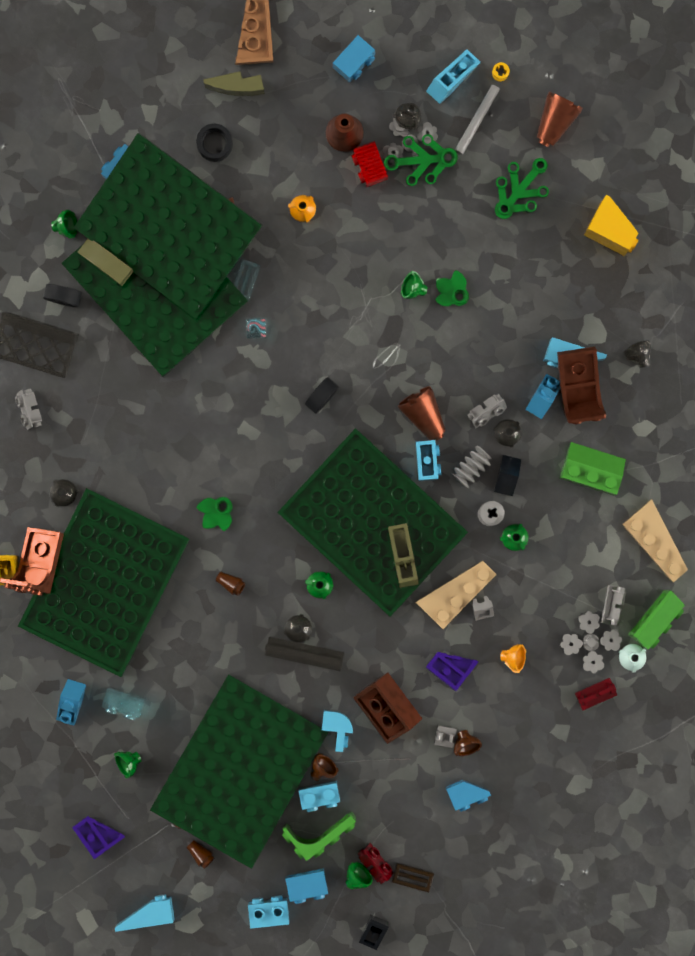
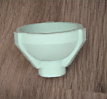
(625, 657)

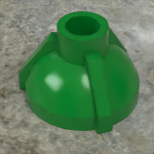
(65, 224)
(413, 286)
(507, 537)
(327, 584)
(127, 762)
(358, 876)

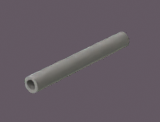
(477, 119)

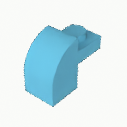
(339, 723)

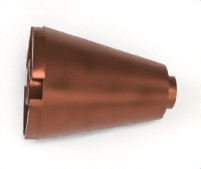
(556, 118)
(344, 132)
(424, 413)

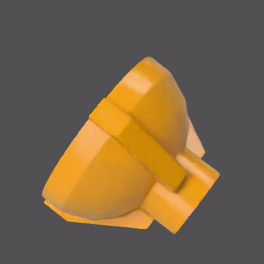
(302, 215)
(514, 657)

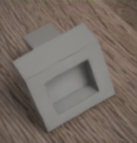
(483, 610)
(445, 736)

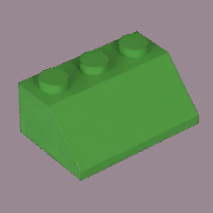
(593, 469)
(657, 619)

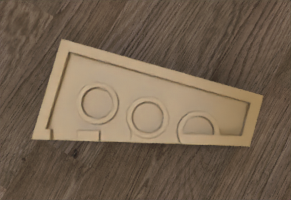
(652, 535)
(453, 596)

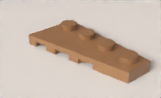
(255, 37)

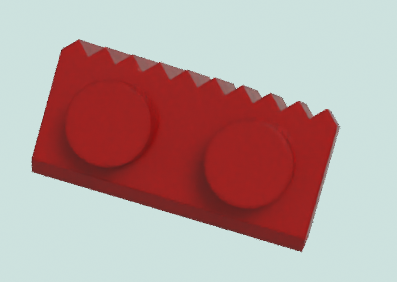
(370, 164)

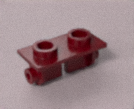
(596, 694)
(381, 870)

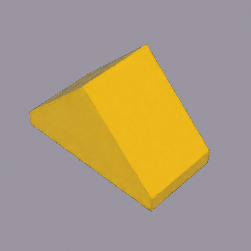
(8, 566)

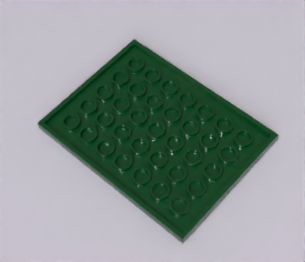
(168, 225)
(149, 318)
(348, 515)
(105, 583)
(239, 771)

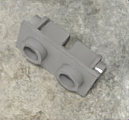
(25, 402)
(494, 406)
(611, 613)

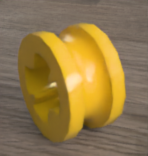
(505, 69)

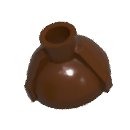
(466, 744)
(323, 768)

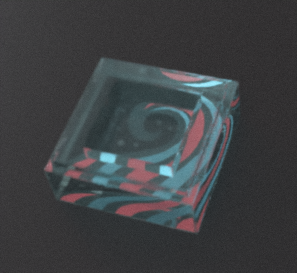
(256, 328)

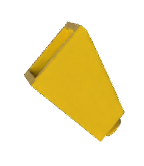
(612, 228)

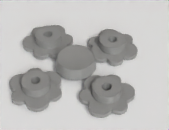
(393, 126)
(591, 642)

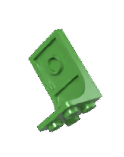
(315, 847)

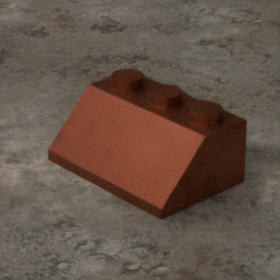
(387, 708)

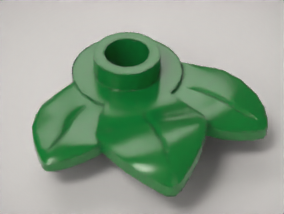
(450, 288)
(214, 515)

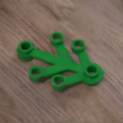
(424, 159)
(519, 191)

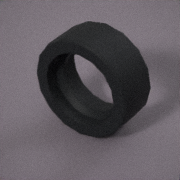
(214, 128)
(62, 295)
(321, 395)

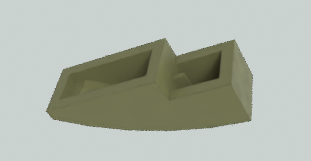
(234, 84)
(105, 261)
(403, 555)

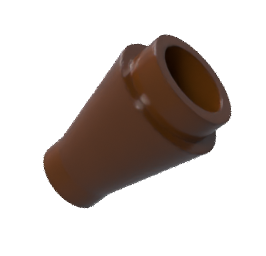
(231, 583)
(200, 854)

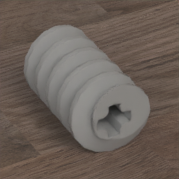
(472, 466)
(498, 512)

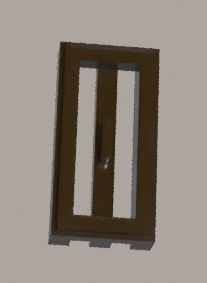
(401, 866)

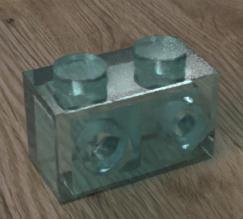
(123, 702)

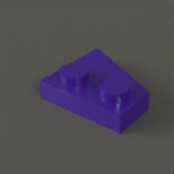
(451, 669)
(96, 836)

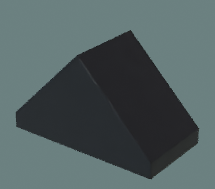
(508, 475)
(374, 932)

